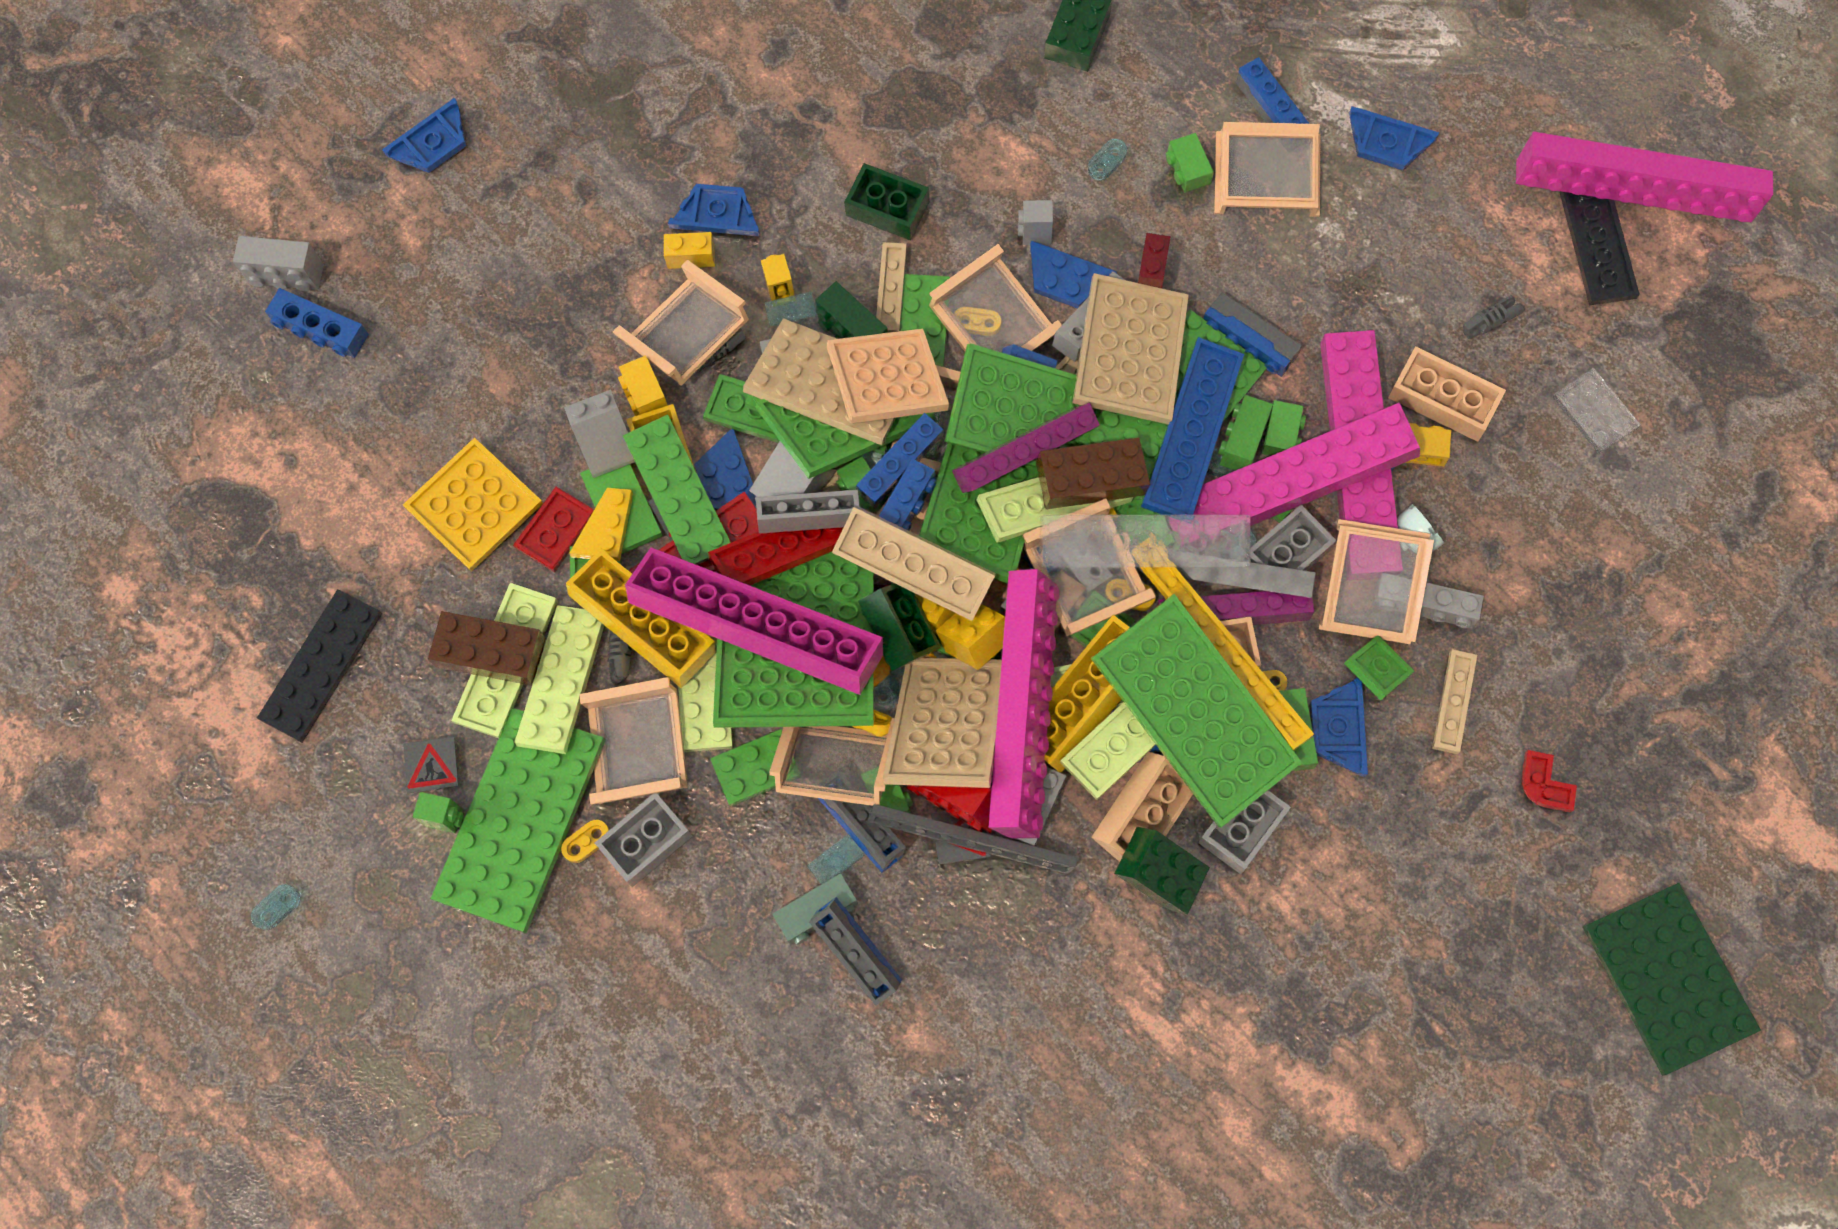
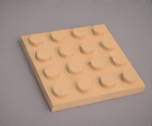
(887, 375)

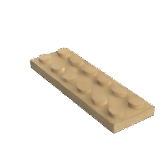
(913, 562)

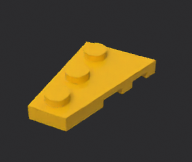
(605, 526)

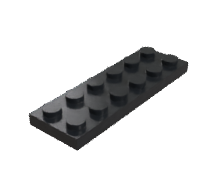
(1600, 248)
(319, 665)

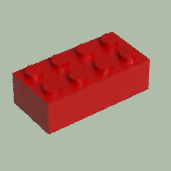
(960, 802)

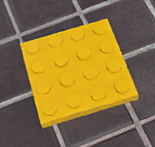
(473, 504)

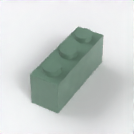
(795, 917)

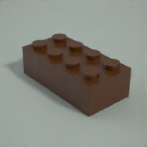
(1092, 473)
(486, 648)

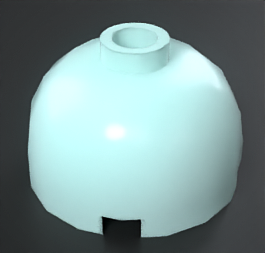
(1413, 520)

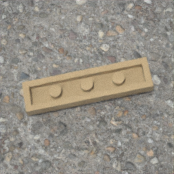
(891, 285)
(1454, 701)

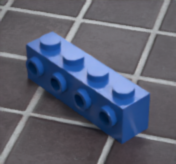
(909, 494)

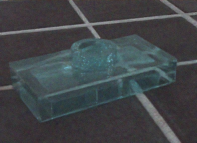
(790, 308)
(835, 859)

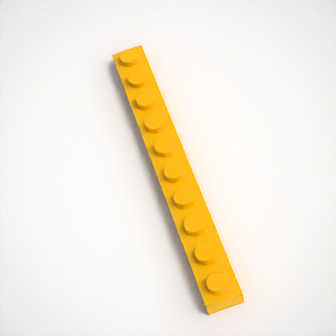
(1278, 710)

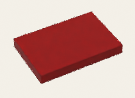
(554, 529)

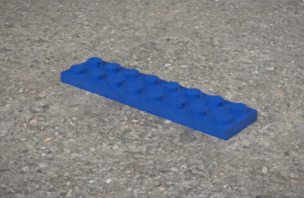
(1193, 429)

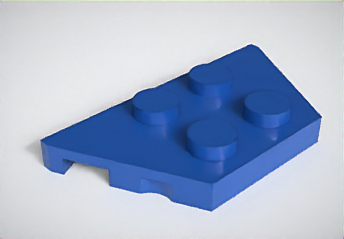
(1388, 139)
(430, 140)
(716, 210)
(1062, 275)
(724, 472)
(1340, 727)

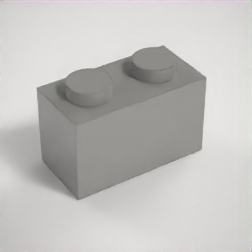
(1036, 222)

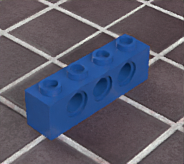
(286, 305)

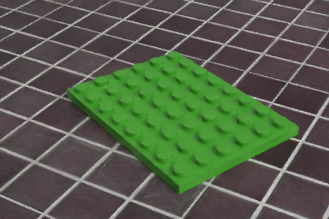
(770, 694)

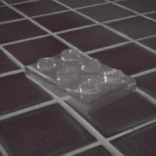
(1596, 411)

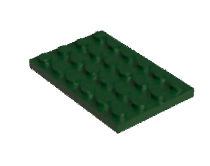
(1671, 979)

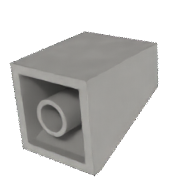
(600, 433)
(784, 477)

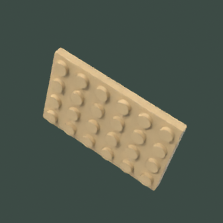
(1131, 349)
(801, 378)
(945, 725)

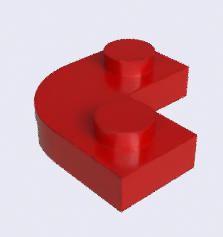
(1540, 787)

